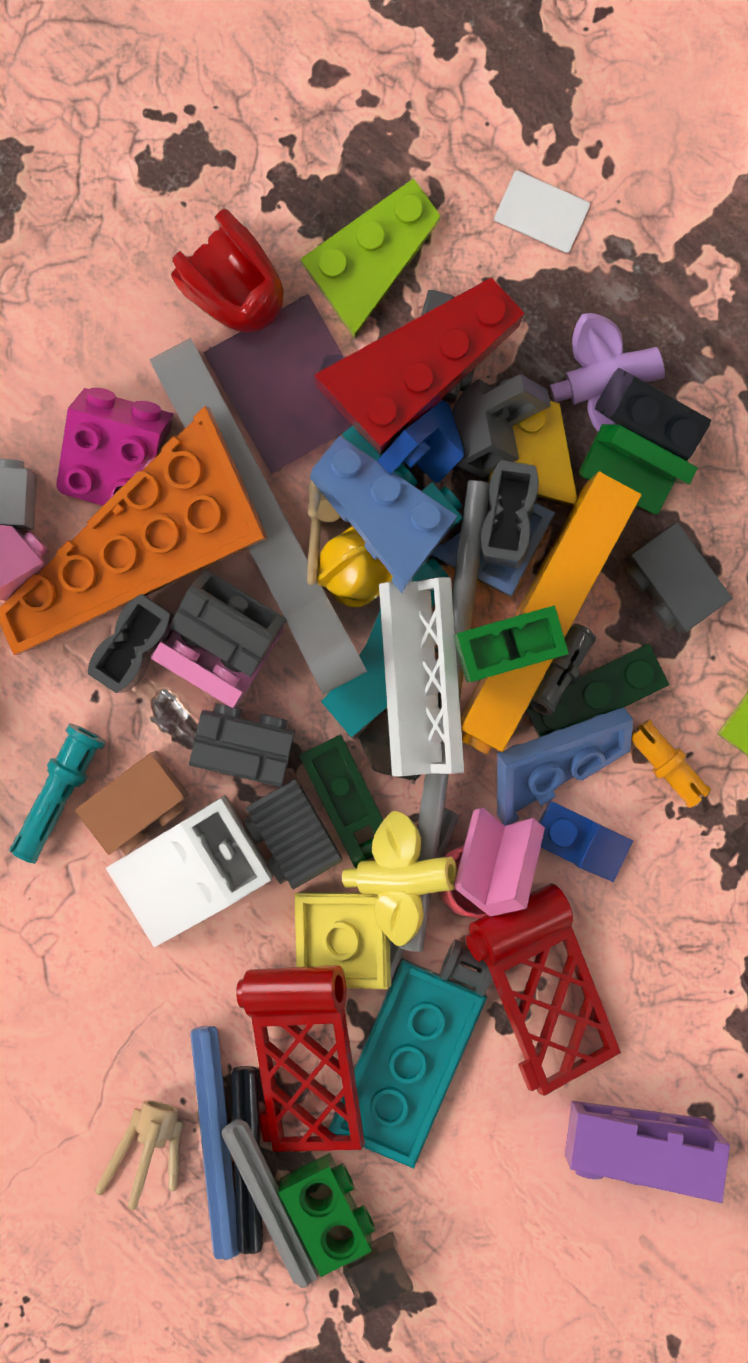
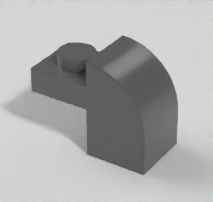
(487, 420)

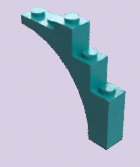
(365, 696)

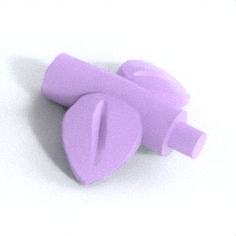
(599, 350)

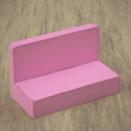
(499, 863)

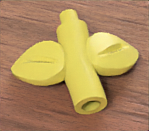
(400, 877)

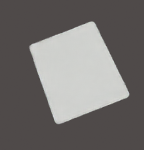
(542, 211)

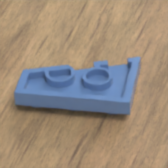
(387, 512)
(543, 764)

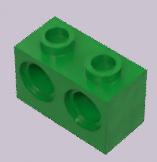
(510, 644)
(317, 1216)

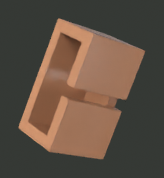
(132, 803)

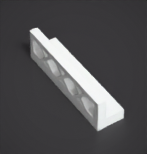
(417, 678)

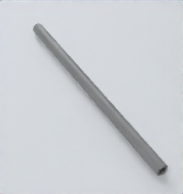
(463, 603)

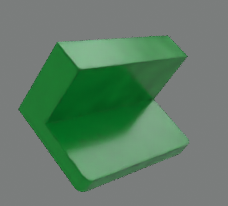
(636, 465)

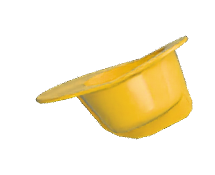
(350, 570)

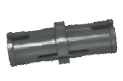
(562, 670)

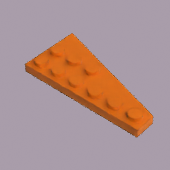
(152, 532)

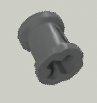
(453, 969)

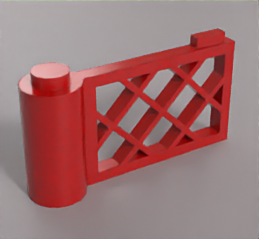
(513, 939)
(291, 999)

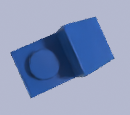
(428, 443)
(583, 841)

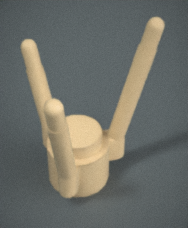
(319, 511)
(155, 1125)

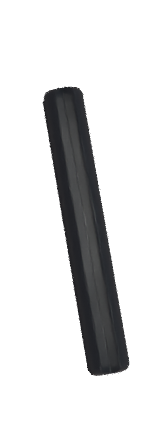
(247, 1109)

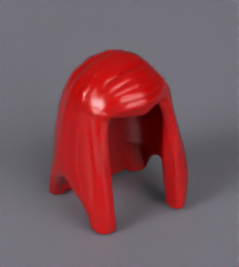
(231, 278)

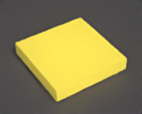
(343, 932)

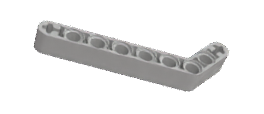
(279, 557)

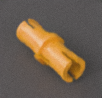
(669, 763)

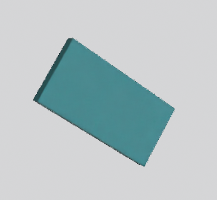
(410, 1060)

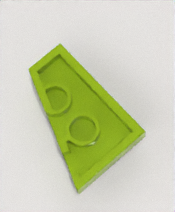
(370, 253)

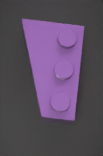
(648, 1149)

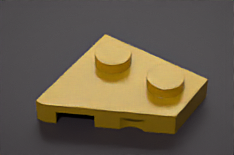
(544, 444)

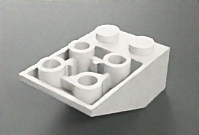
(190, 871)

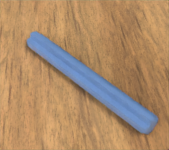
(214, 1149)

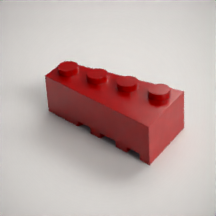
(416, 365)

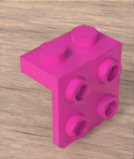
(108, 443)

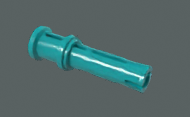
(64, 775)

